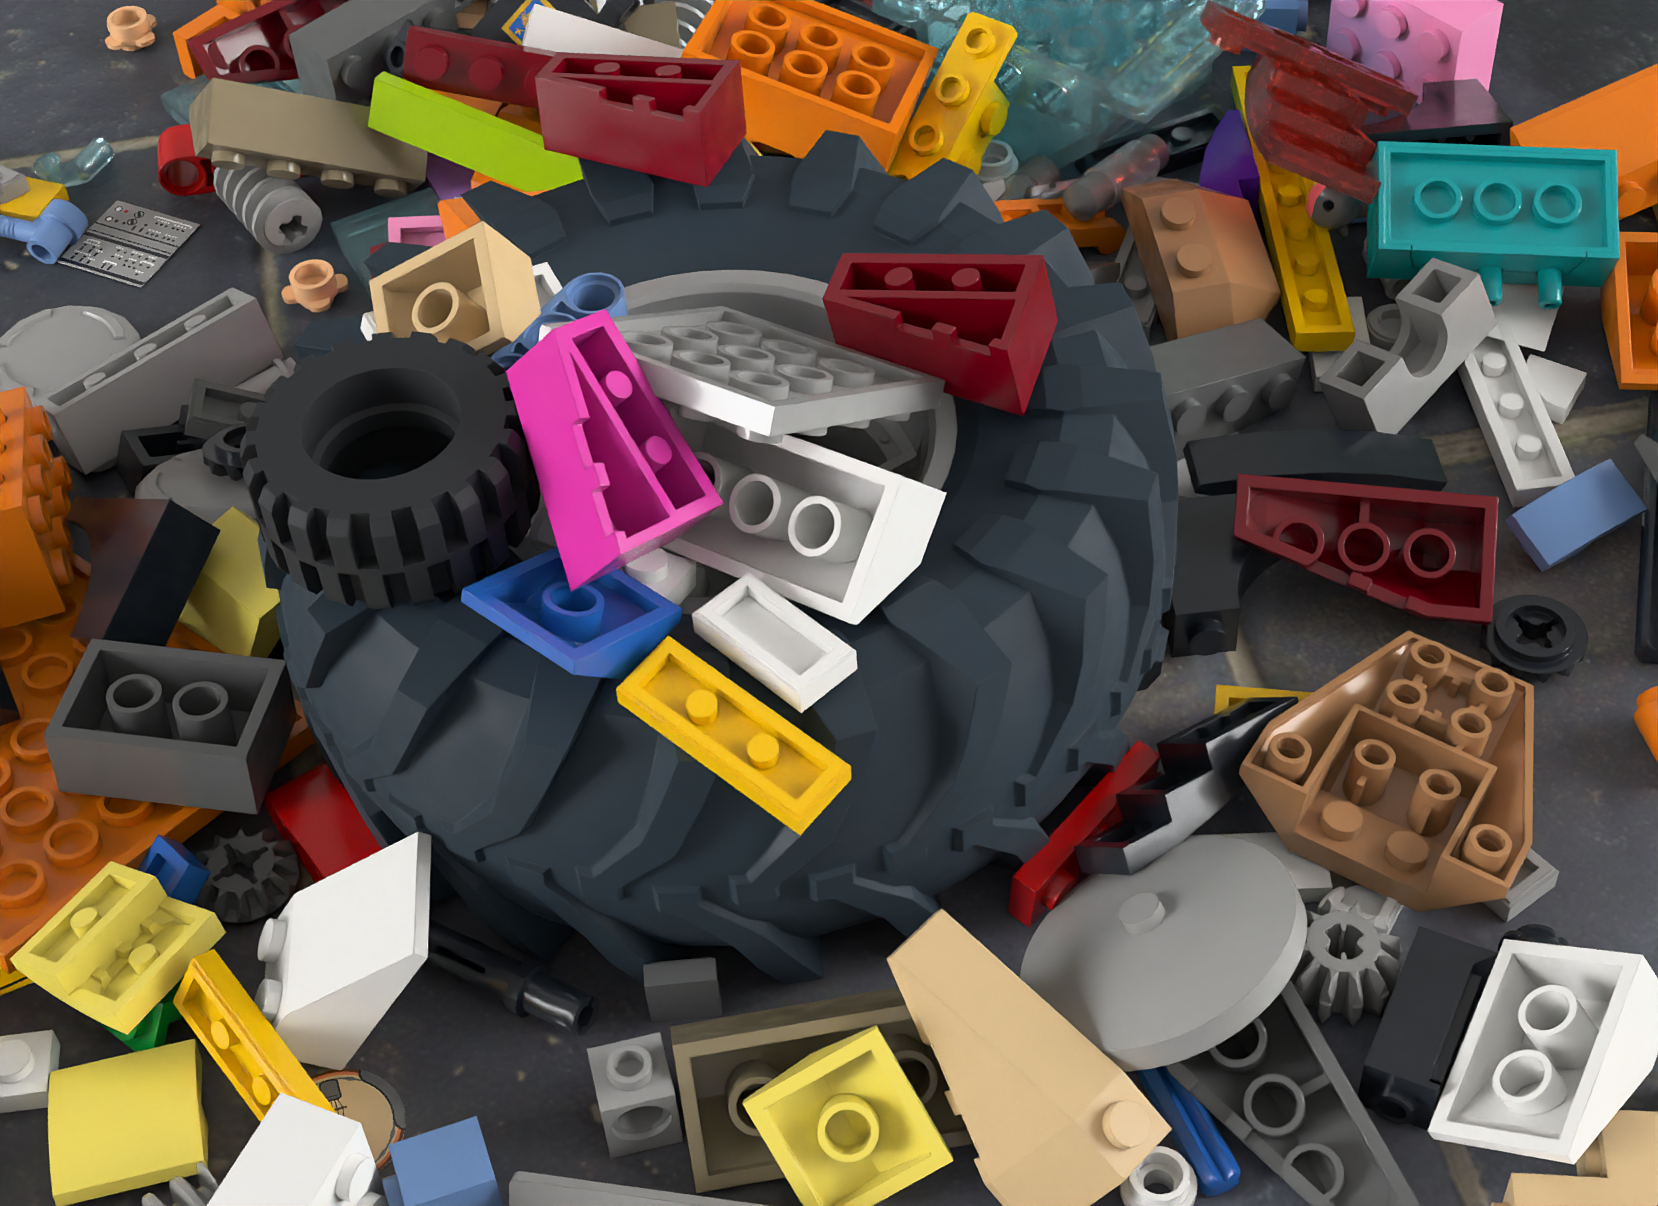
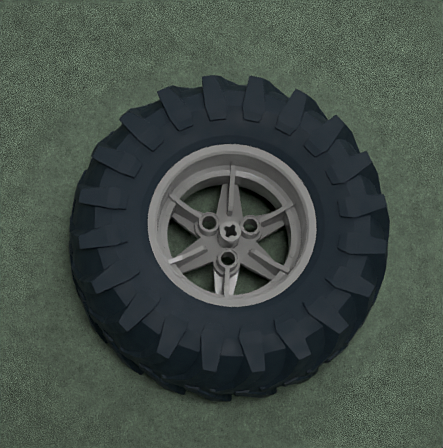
(974, 680)

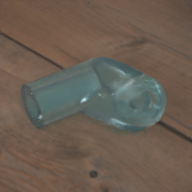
(78, 170)

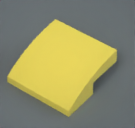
(118, 946)
(126, 1122)

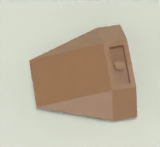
(1405, 775)

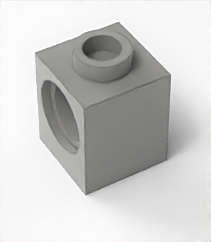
(635, 1095)

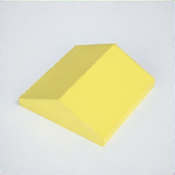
(231, 595)
(847, 1124)

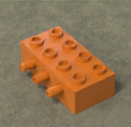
(31, 514)

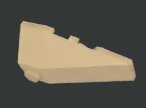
(1035, 1094)

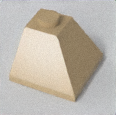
(461, 289)

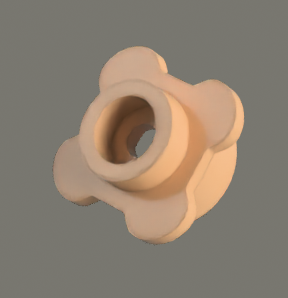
(130, 29)
(314, 285)

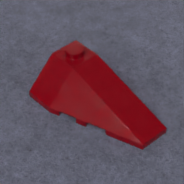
(257, 43)
(1394, 544)

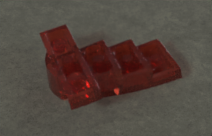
(1305, 102)

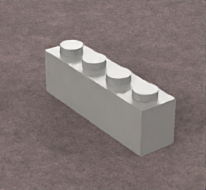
(152, 378)

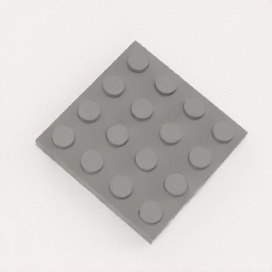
(766, 374)

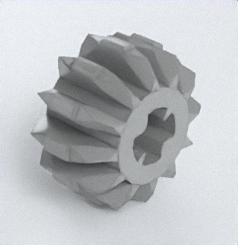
(1347, 963)

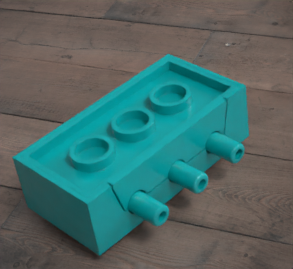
(1496, 212)

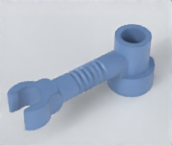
(49, 234)

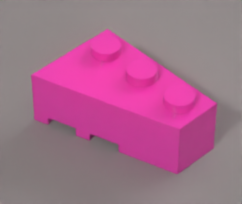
(604, 450)

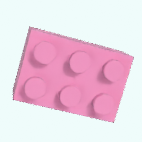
(1418, 38)

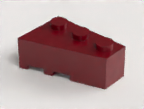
(643, 112)
(951, 316)

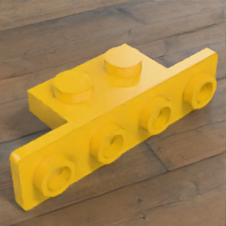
(962, 102)

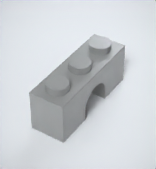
(1441, 324)

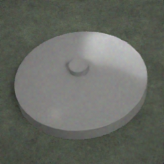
(1172, 952)

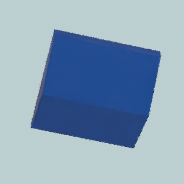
(588, 631)

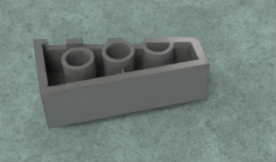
(1226, 379)

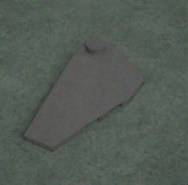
(1296, 1109)

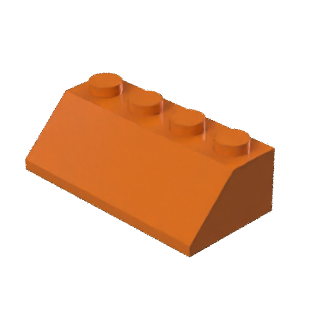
(1611, 118)

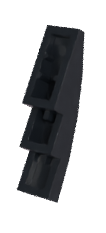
(1315, 455)
(1195, 783)

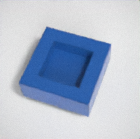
(175, 869)

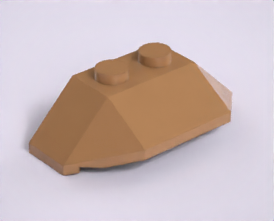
(1200, 256)

